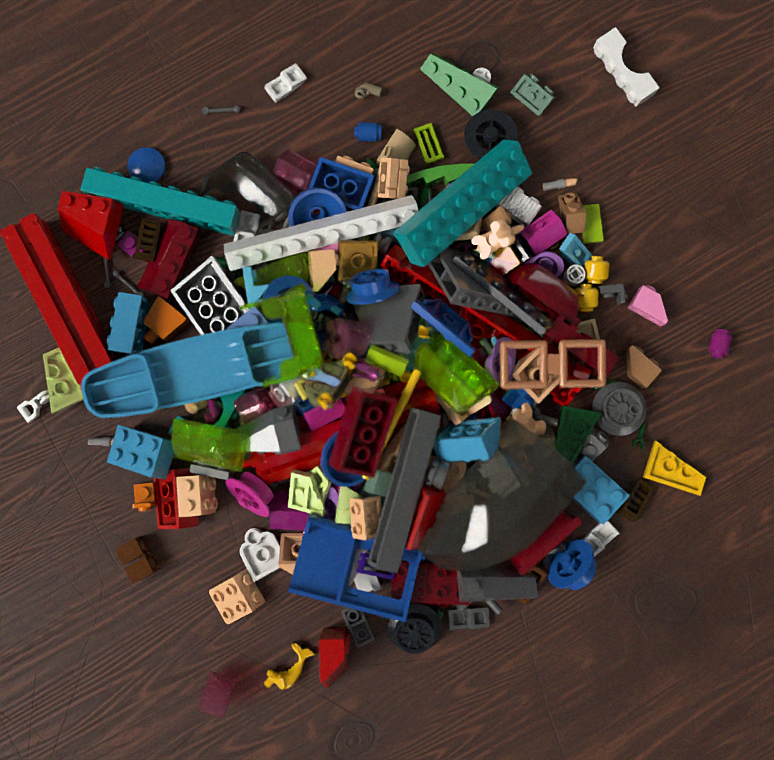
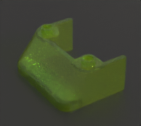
(300, 332)

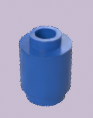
(367, 131)

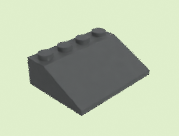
(209, 298)

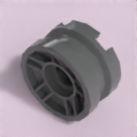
(437, 474)

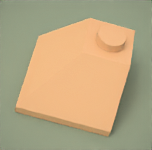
(321, 267)
(289, 550)

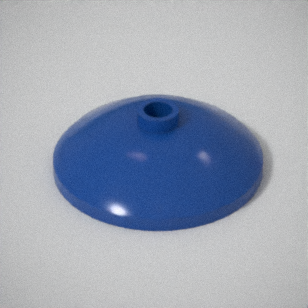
(315, 198)
(337, 477)

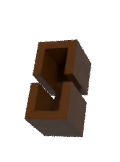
(132, 550)

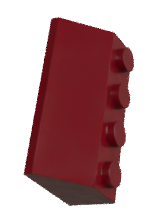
(171, 259)

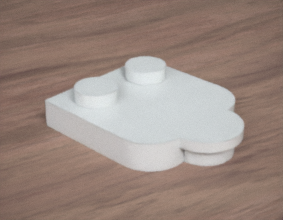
(260, 553)

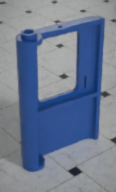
(326, 566)

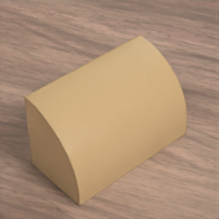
(401, 146)

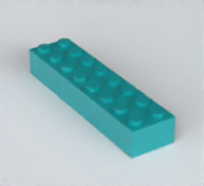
(163, 202)
(463, 202)

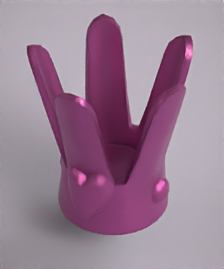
(372, 371)

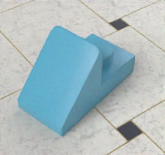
(574, 251)
(253, 292)

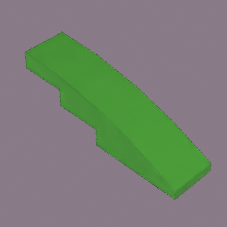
(435, 175)

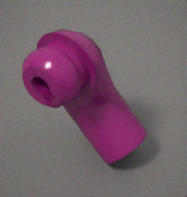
(214, 411)

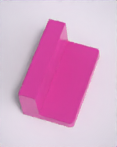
(544, 232)
(319, 417)

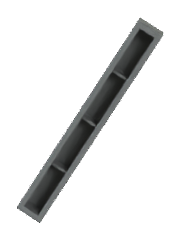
(404, 490)

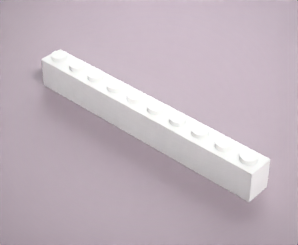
(319, 233)

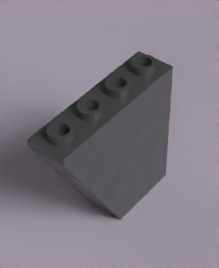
(461, 288)
(392, 321)

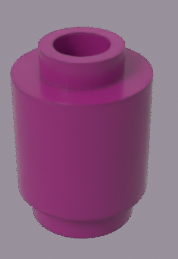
(720, 343)

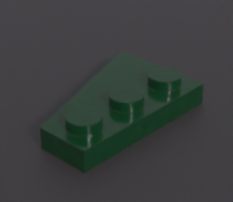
(573, 431)

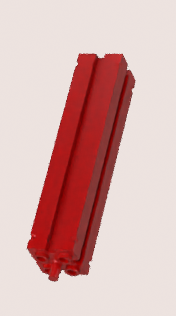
(58, 295)
(278, 467)

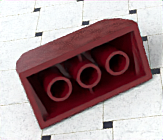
(546, 291)
(547, 541)

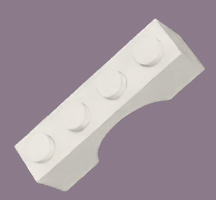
(637, 86)

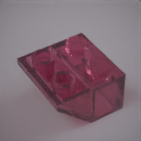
(294, 171)

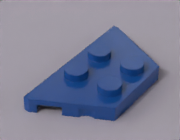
(447, 322)

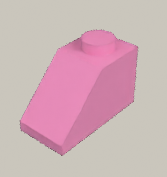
(649, 305)

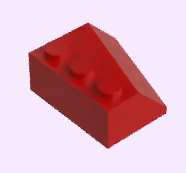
(91, 220)
(333, 652)

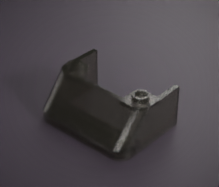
(254, 183)

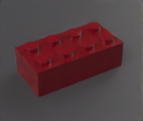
(363, 432)

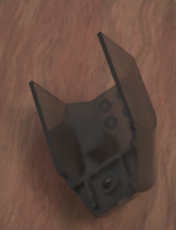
(502, 503)

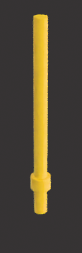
(401, 404)

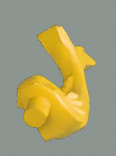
(287, 678)

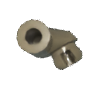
(367, 89)

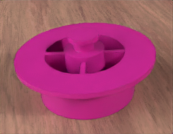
(251, 493)

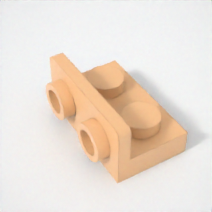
(365, 516)

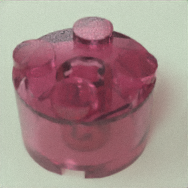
(345, 337)
(253, 404)
(216, 694)

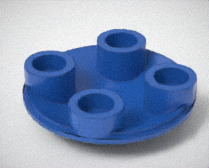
(146, 164)

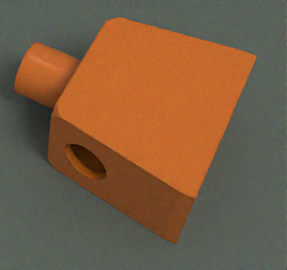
(163, 321)

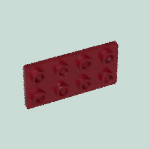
(431, 587)

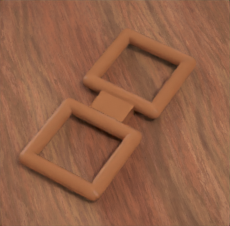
(552, 364)

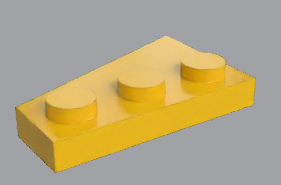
(670, 470)

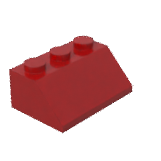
(167, 502)
(424, 515)

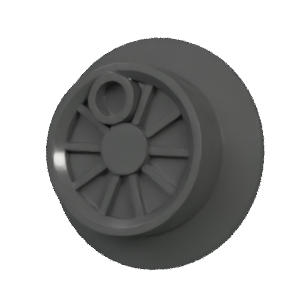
(621, 408)

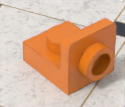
(144, 496)

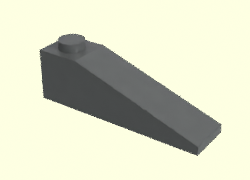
(274, 432)
(495, 584)

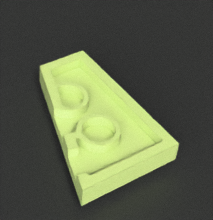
(60, 382)

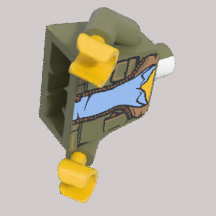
(328, 382)

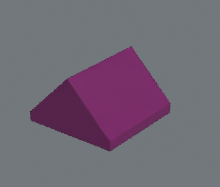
(284, 517)

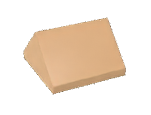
(529, 370)

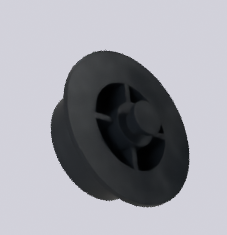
(487, 130)
(419, 630)

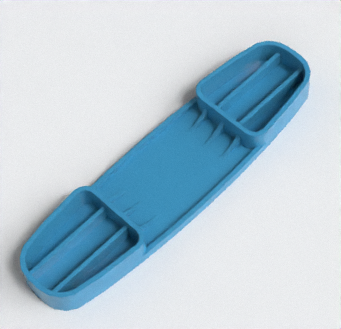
(187, 370)

